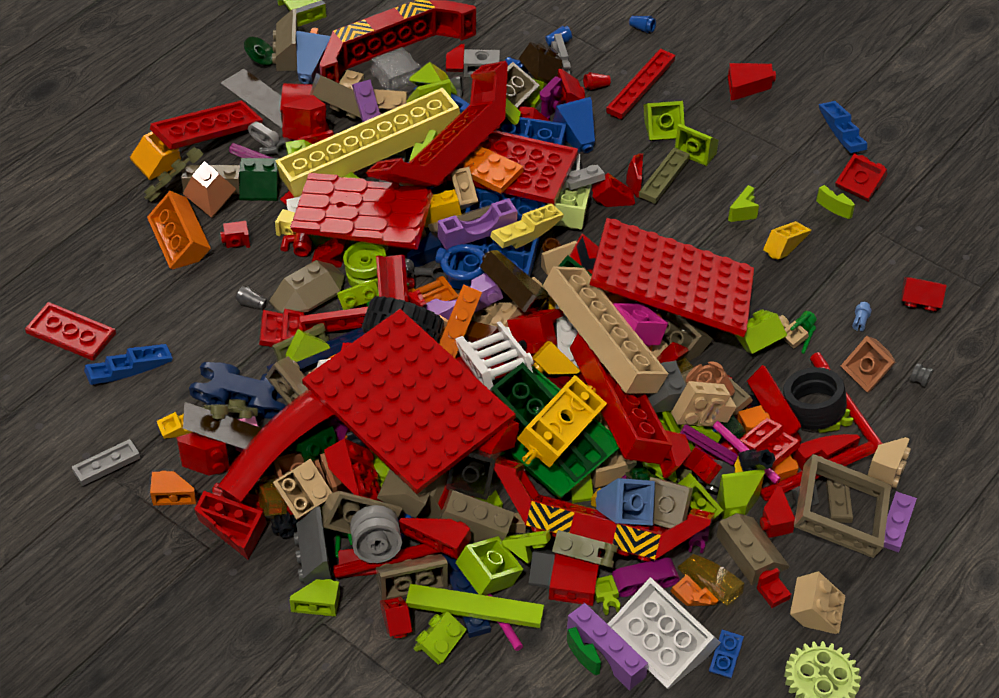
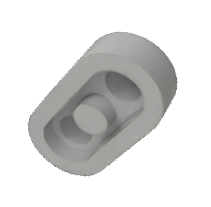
(263, 134)

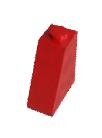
(749, 79)

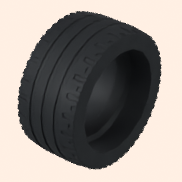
(816, 381)

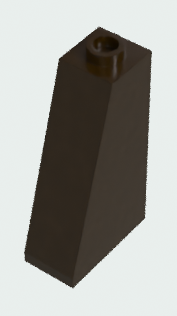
(514, 282)

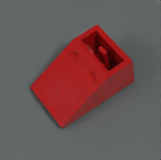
(354, 468)

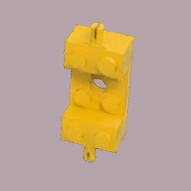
(549, 434)

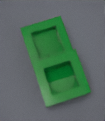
(585, 654)

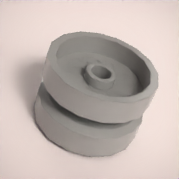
(375, 534)

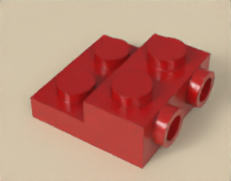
(861, 177)

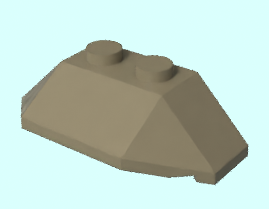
(308, 287)

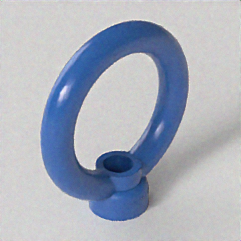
(444, 257)

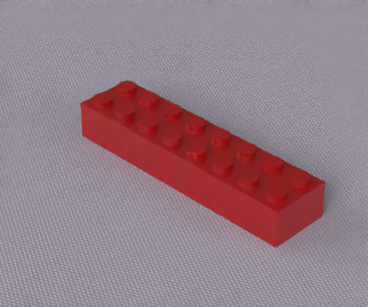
(627, 415)

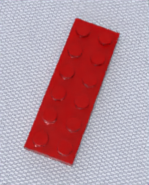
(204, 124)

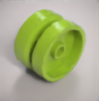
(361, 262)

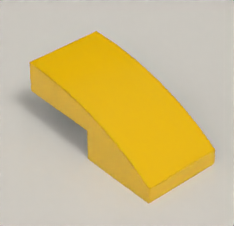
(172, 426)

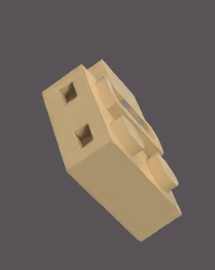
(703, 404)

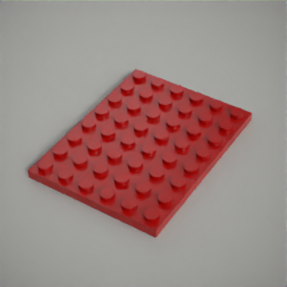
(673, 277)
(408, 400)

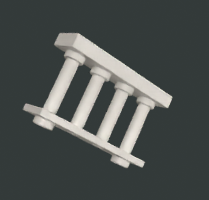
(481, 367)

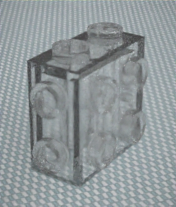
(394, 69)

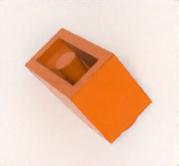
(171, 489)

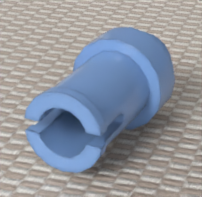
(862, 313)

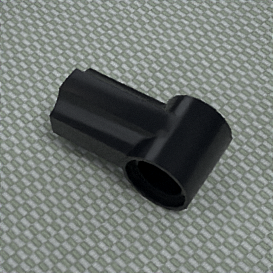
(756, 460)

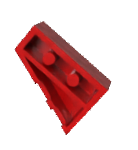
(231, 521)

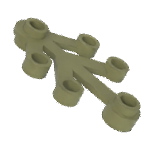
(152, 192)
(234, 406)

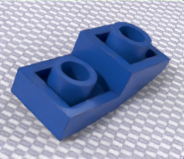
(726, 654)

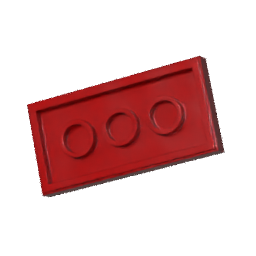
(70, 331)

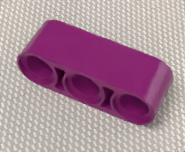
(632, 577)

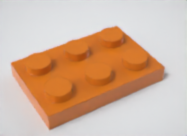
(491, 169)

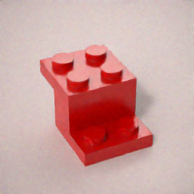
(535, 328)

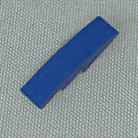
(841, 125)
(132, 363)

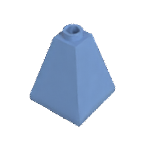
(310, 51)
(627, 501)

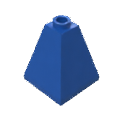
(579, 123)

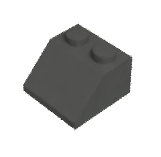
(670, 389)

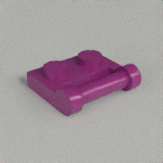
(550, 97)

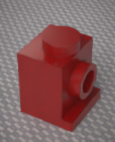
(235, 234)

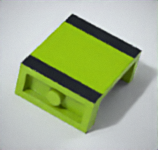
(306, 9)

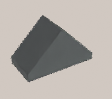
(541, 567)

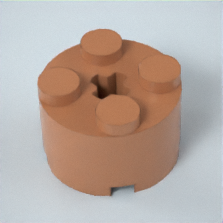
(711, 374)

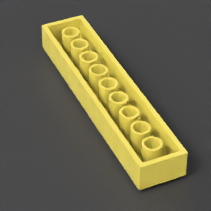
(369, 140)

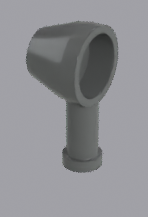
(458, 84)
(280, 149)
(435, 272)

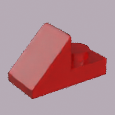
(331, 252)
(702, 464)

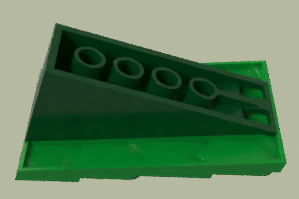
(526, 396)

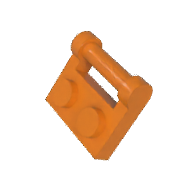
(443, 290)

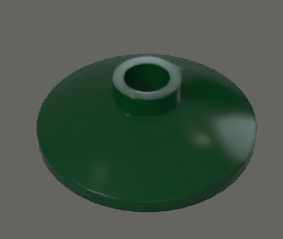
(258, 50)

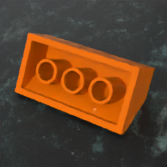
(178, 231)

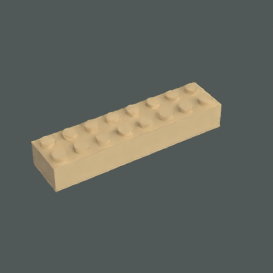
(605, 330)

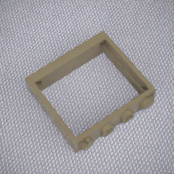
(833, 530)

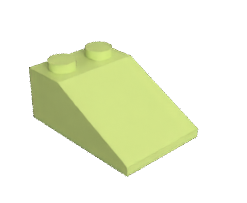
(573, 206)

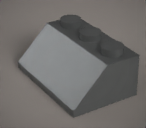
(313, 548)

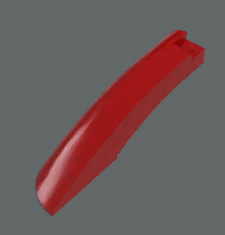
(270, 442)

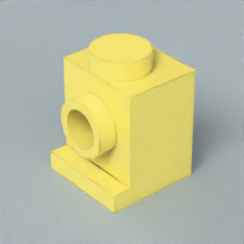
(283, 223)

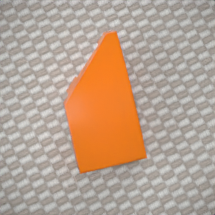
(691, 594)

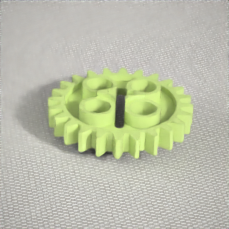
(822, 675)

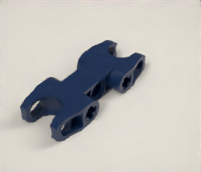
(228, 384)

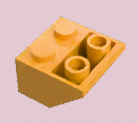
(153, 156)

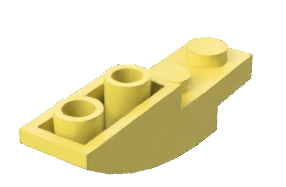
(528, 228)

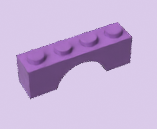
(455, 232)
(490, 294)
(623, 659)

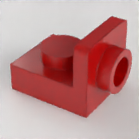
(772, 588)

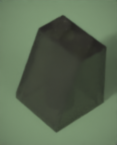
(475, 474)

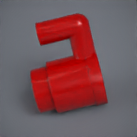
(301, 245)

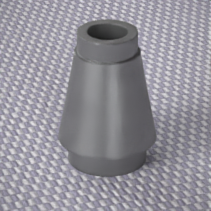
(249, 297)

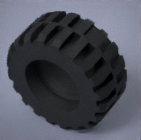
(382, 307)

